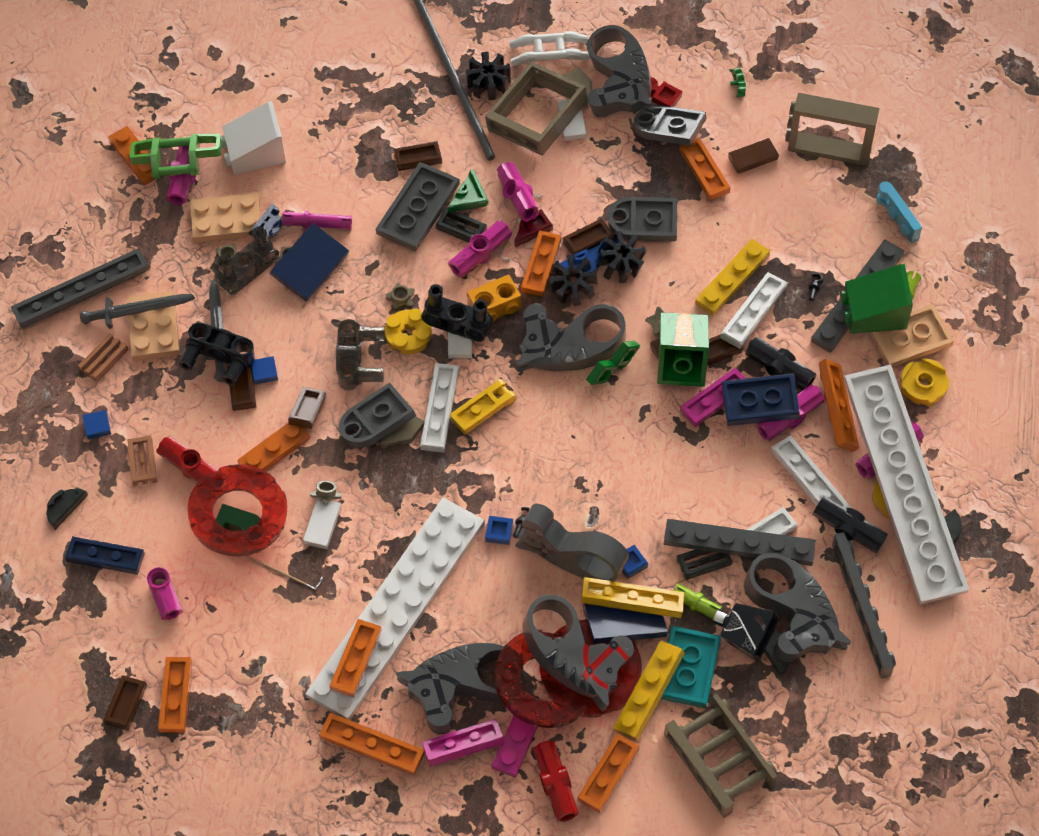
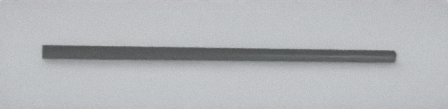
(486, 147)

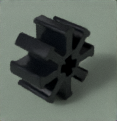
(488, 75)
(620, 256)
(565, 278)

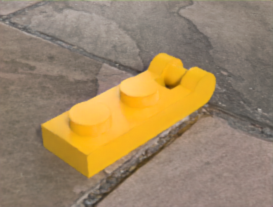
(482, 406)

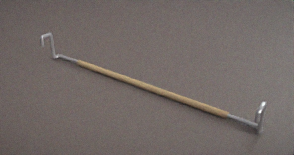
(512, 230)
(285, 574)

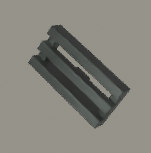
(459, 229)
(688, 574)

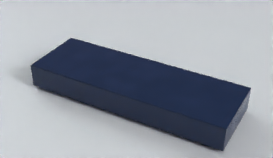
(105, 555)

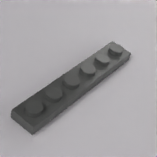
(79, 288)
(833, 326)
(737, 541)
(867, 614)

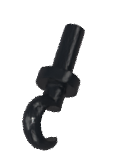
(815, 286)
(518, 522)

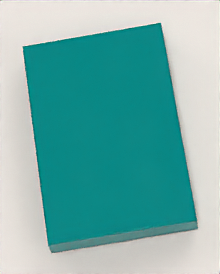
(695, 672)

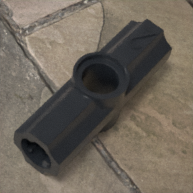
(780, 362)
(851, 523)

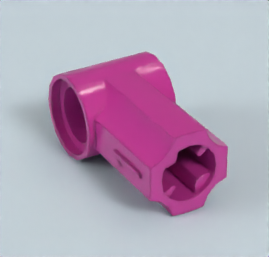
(164, 594)

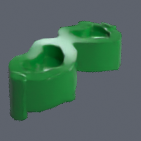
(739, 81)

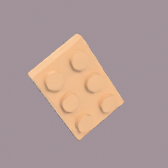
(224, 217)
(155, 331)
(923, 336)

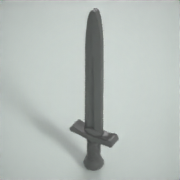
(133, 308)
(216, 321)

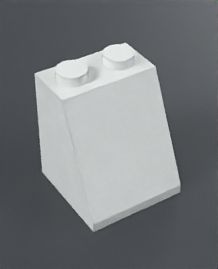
(253, 140)

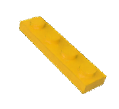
(732, 277)
(632, 597)
(649, 690)

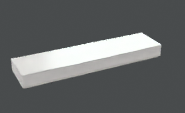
(753, 310)
(439, 407)
(805, 472)

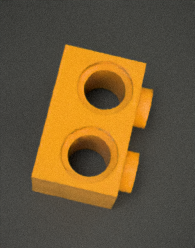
(493, 293)

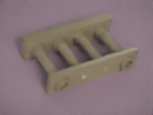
(709, 777)

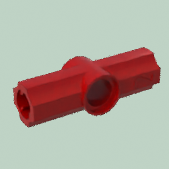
(180, 456)
(555, 781)

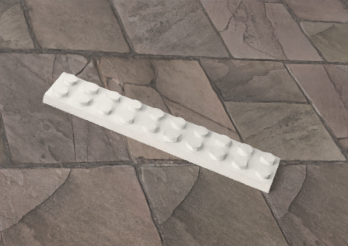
(906, 485)
(403, 599)

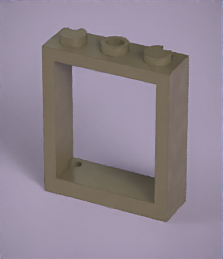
(832, 111)
(521, 135)

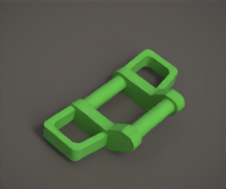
(195, 152)

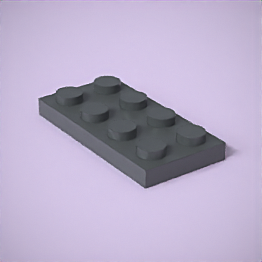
(417, 206)

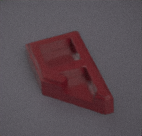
(530, 229)

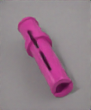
(321, 220)

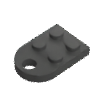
(669, 124)
(645, 217)
(375, 417)

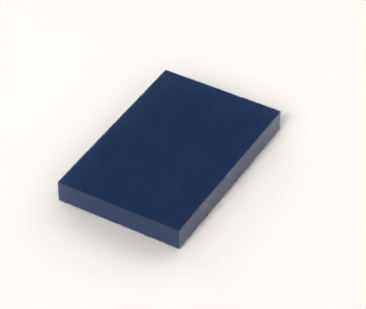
(309, 262)
(760, 399)
(608, 622)

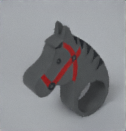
(572, 662)

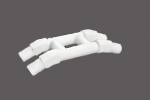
(560, 53)

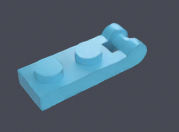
(899, 211)

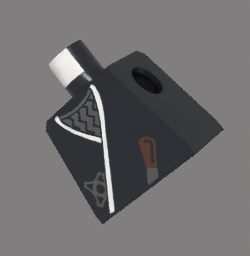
(747, 628)

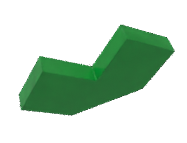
(603, 369)

